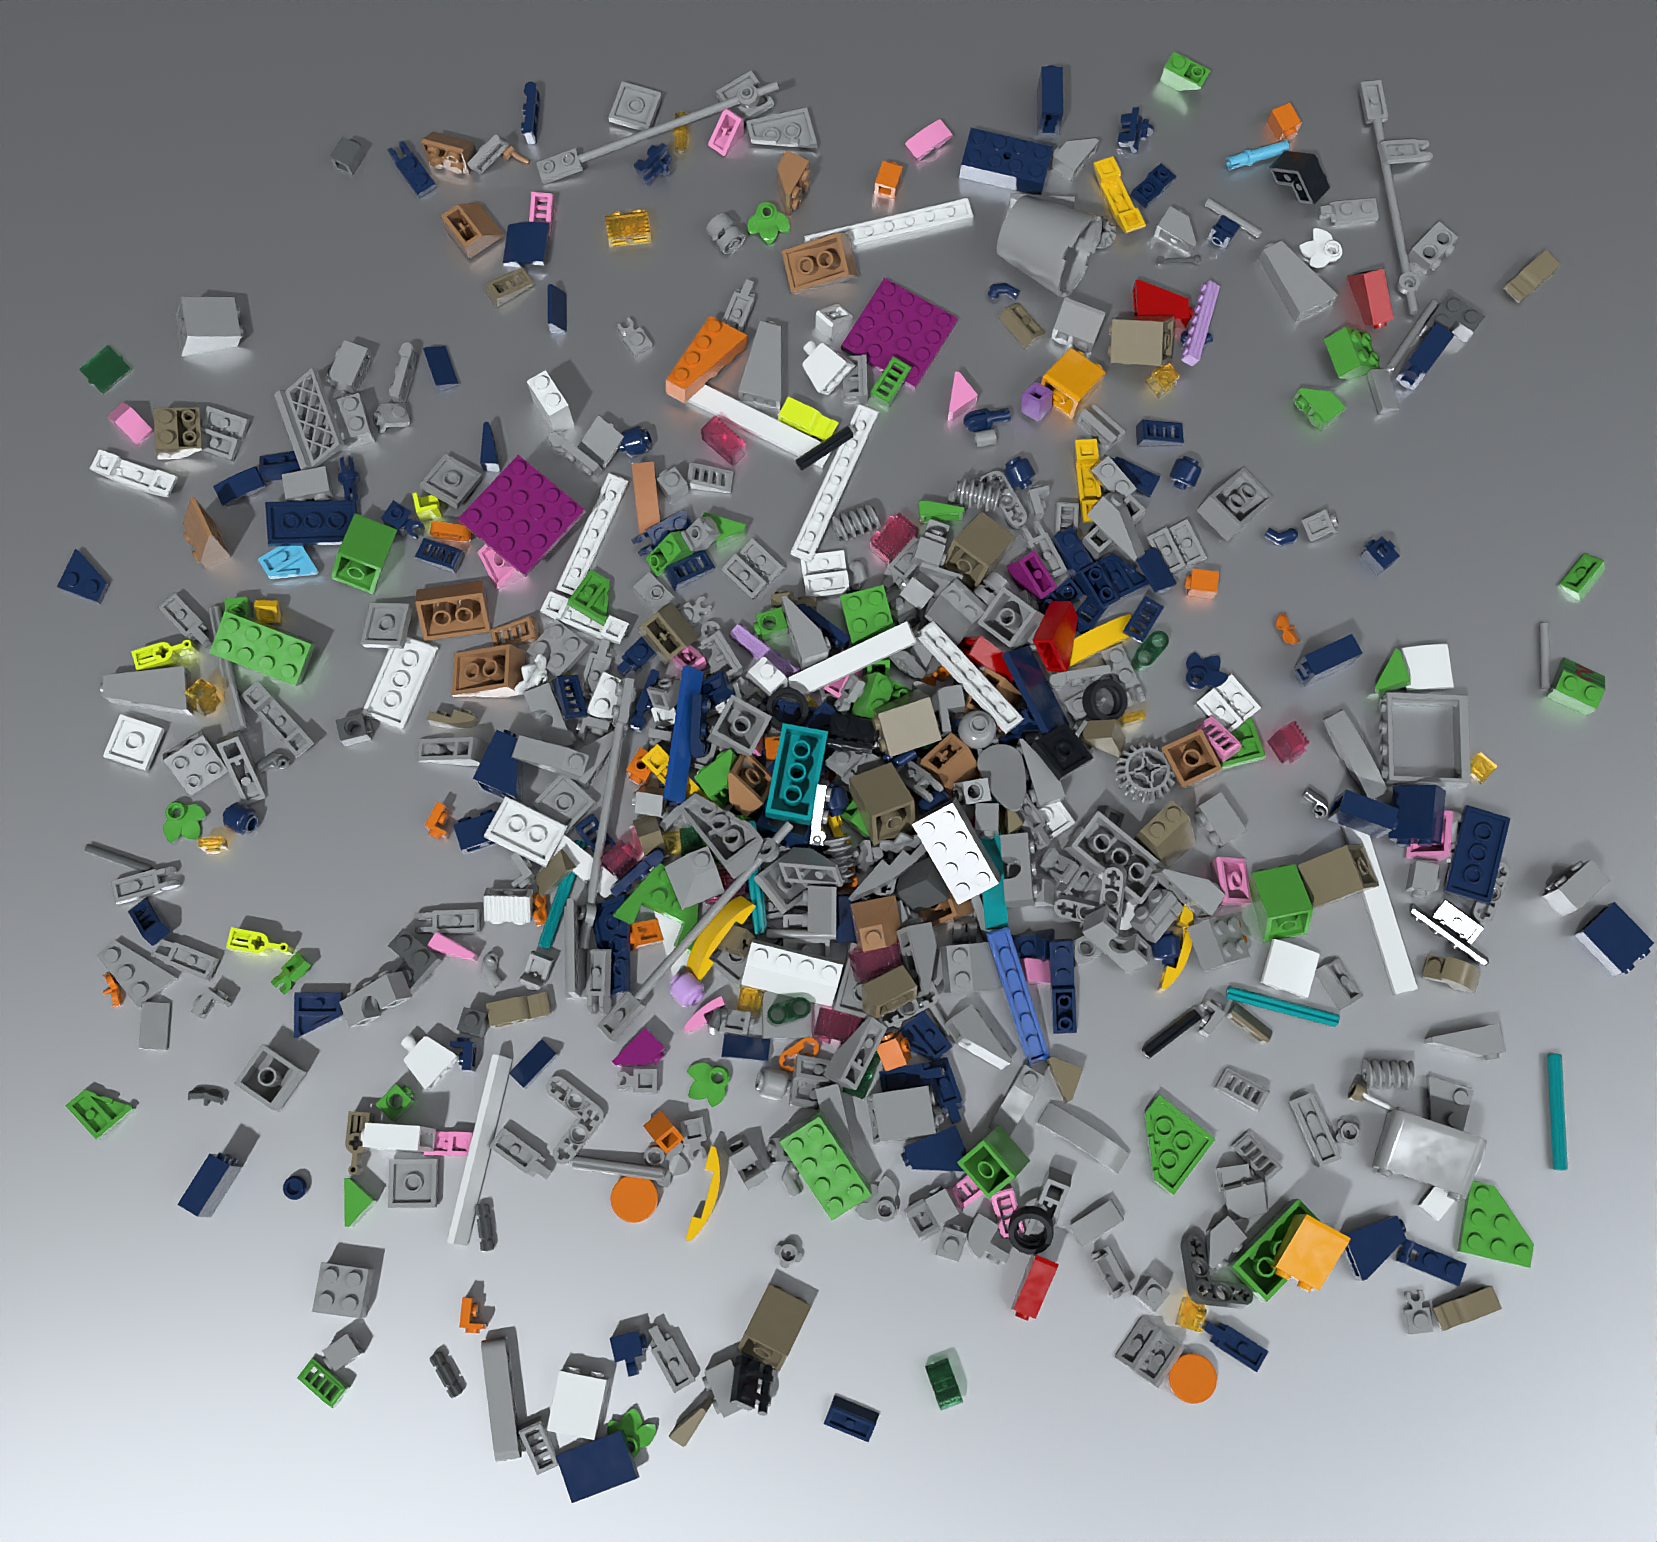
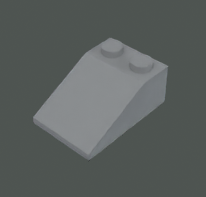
(1235, 504)
(805, 635)
(968, 968)

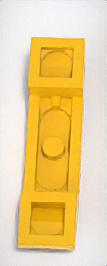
(1116, 196)
(1088, 488)
(1100, 639)
(657, 762)
(713, 934)
(1170, 974)
(697, 1224)

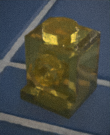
(1162, 380)
(207, 702)
(1190, 1315)

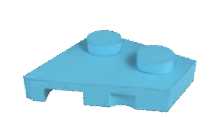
(287, 562)

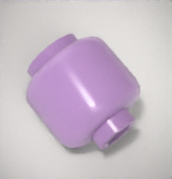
(686, 989)

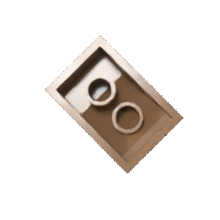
(820, 262)
(203, 535)
(488, 672)

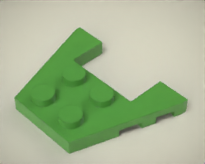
(658, 895)

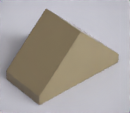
(1105, 736)
(649, 834)
(1065, 1076)

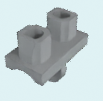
(865, 855)

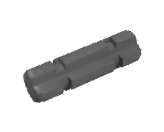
(484, 1227)
(446, 1375)

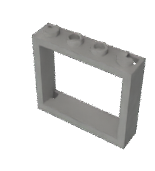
(1460, 736)

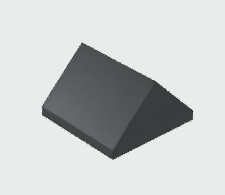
(921, 886)

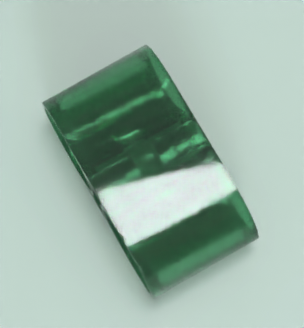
(1150, 651)
(788, 1011)
(944, 1384)

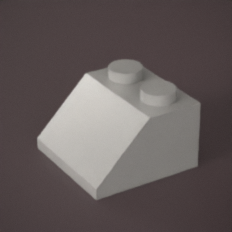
(1078, 325)
(739, 727)
(821, 908)

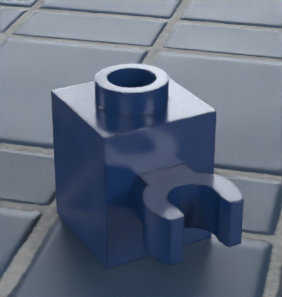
(402, 520)
(1379, 554)
(627, 1347)

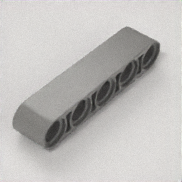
(501, 1399)

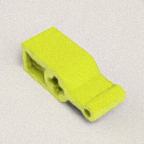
(806, 419)
(152, 656)
(253, 939)

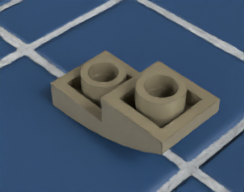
(776, 599)
(459, 719)

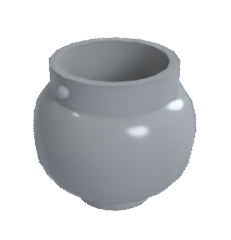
(977, 729)

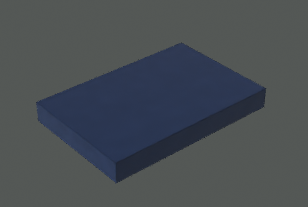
(597, 1466)

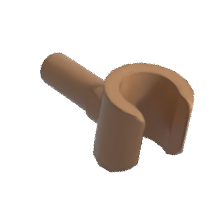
(511, 152)

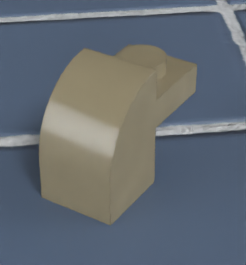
(1453, 971)

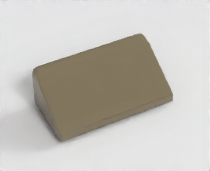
(1021, 324)
(1012, 822)
(556, 871)
(1249, 1024)

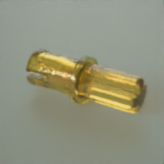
(680, 134)

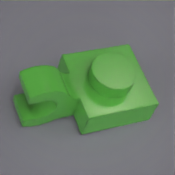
(292, 970)

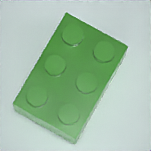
(866, 614)

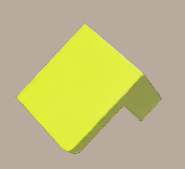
(427, 507)

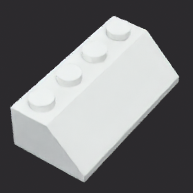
(792, 972)

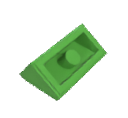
(1583, 576)

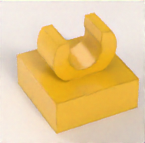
(267, 610)

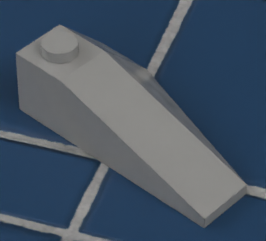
(728, 837)

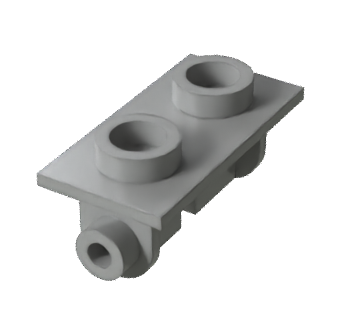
(1110, 1269)

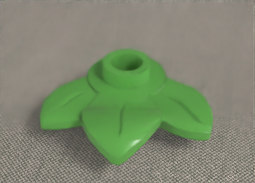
(768, 225)
(185, 824)
(705, 1085)
(635, 1431)

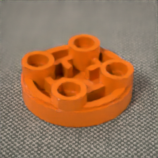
(634, 1199)
(1192, 1378)

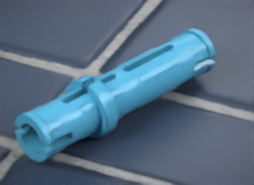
(1249, 157)

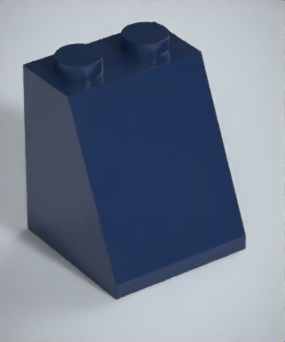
(500, 772)

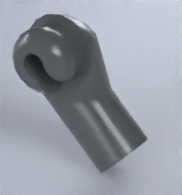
(273, 759)
(1319, 803)
(714, 1022)

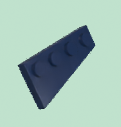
(614, 935)

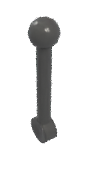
(1161, 260)

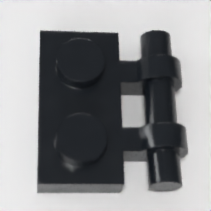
(852, 729)
(745, 1385)

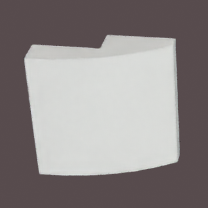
(825, 574)
(1428, 667)
(1229, 704)
(1290, 968)

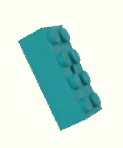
(800, 752)

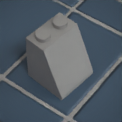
(207, 324)
(902, 1114)

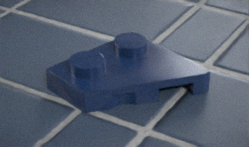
(1122, 576)
(83, 579)
(315, 1010)
(925, 1037)

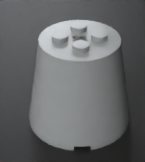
(1049, 242)

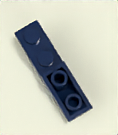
(1083, 570)
(1062, 986)

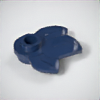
(1205, 669)

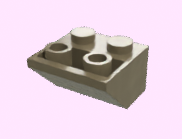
(177, 432)
(668, 633)
(888, 992)

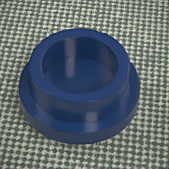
(295, 1187)

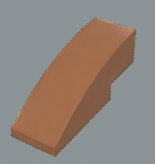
(646, 495)

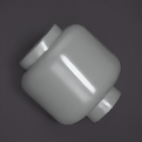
(772, 1083)

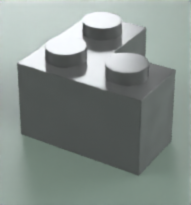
(1455, 317)
(418, 959)

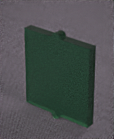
(105, 369)

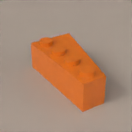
(706, 355)

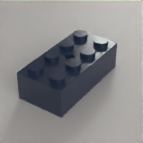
(1005, 161)

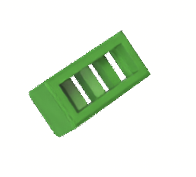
(896, 385)
(938, 512)
(323, 1395)

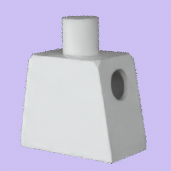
(826, 366)
(767, 677)
(428, 1060)

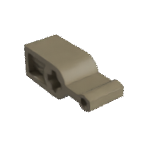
(1532, 276)
(736, 941)
(518, 1009)
(355, 1124)
(1467, 1307)

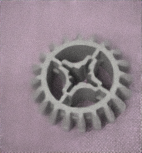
(1136, 774)

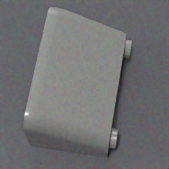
(1429, 1153)

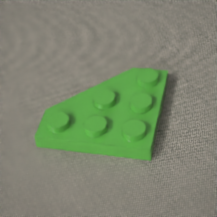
(1173, 1144)
(1492, 1229)

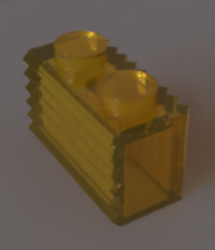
(628, 228)

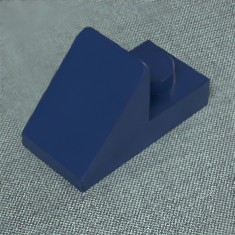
(1033, 944)

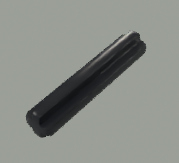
(824, 448)
(1171, 1033)

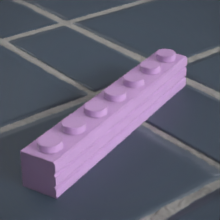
(1200, 323)
(758, 649)

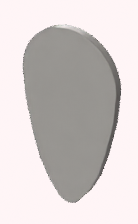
(1005, 774)

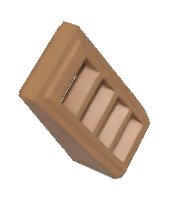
(522, 623)

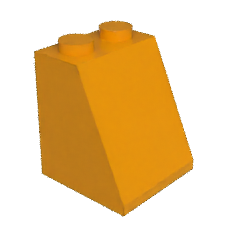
(1072, 381)
(1309, 1252)

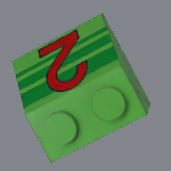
(1577, 687)

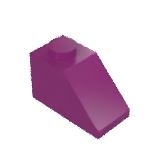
(1032, 574)
(641, 1051)

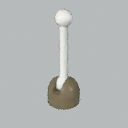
(1359, 1093)

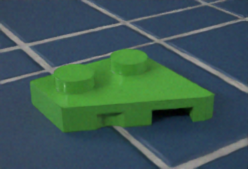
(592, 597)
(1251, 746)
(98, 1112)

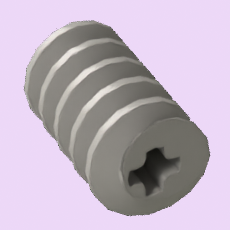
(976, 494)
(855, 522)
(839, 855)
(1386, 1072)

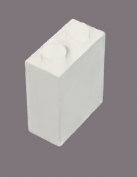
(550, 402)
(398, 1137)
(578, 1403)

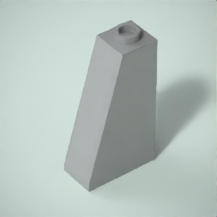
(1295, 282)
(763, 369)
(150, 689)

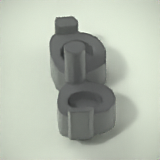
(213, 1095)

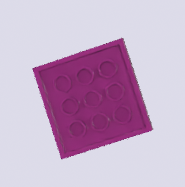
(900, 327)
(521, 515)

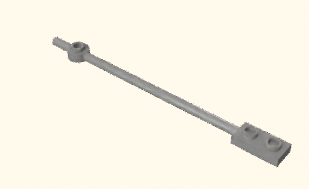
(1376, 112)
(570, 162)
(620, 714)
(630, 1005)

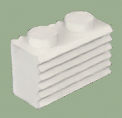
(508, 905)

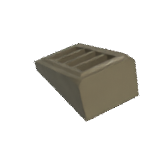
(504, 296)
(687, 1426)

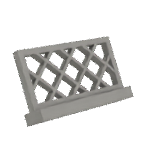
(299, 427)
(574, 956)

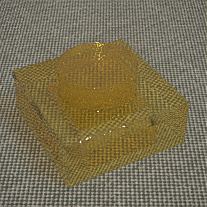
(212, 845)
(750, 1000)

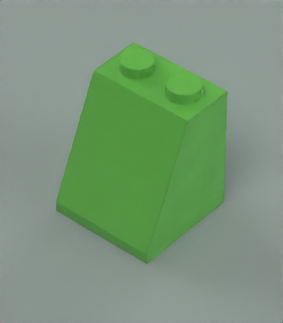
(363, 553)
(1280, 902)
(994, 1162)

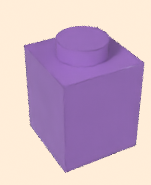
(1036, 401)

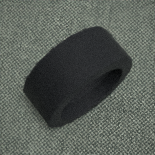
(792, 693)
(1119, 698)
(1025, 1246)

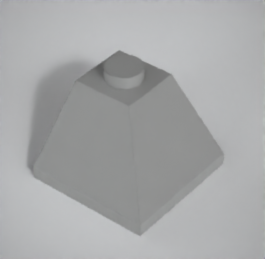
(695, 878)

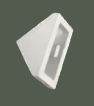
(832, 320)

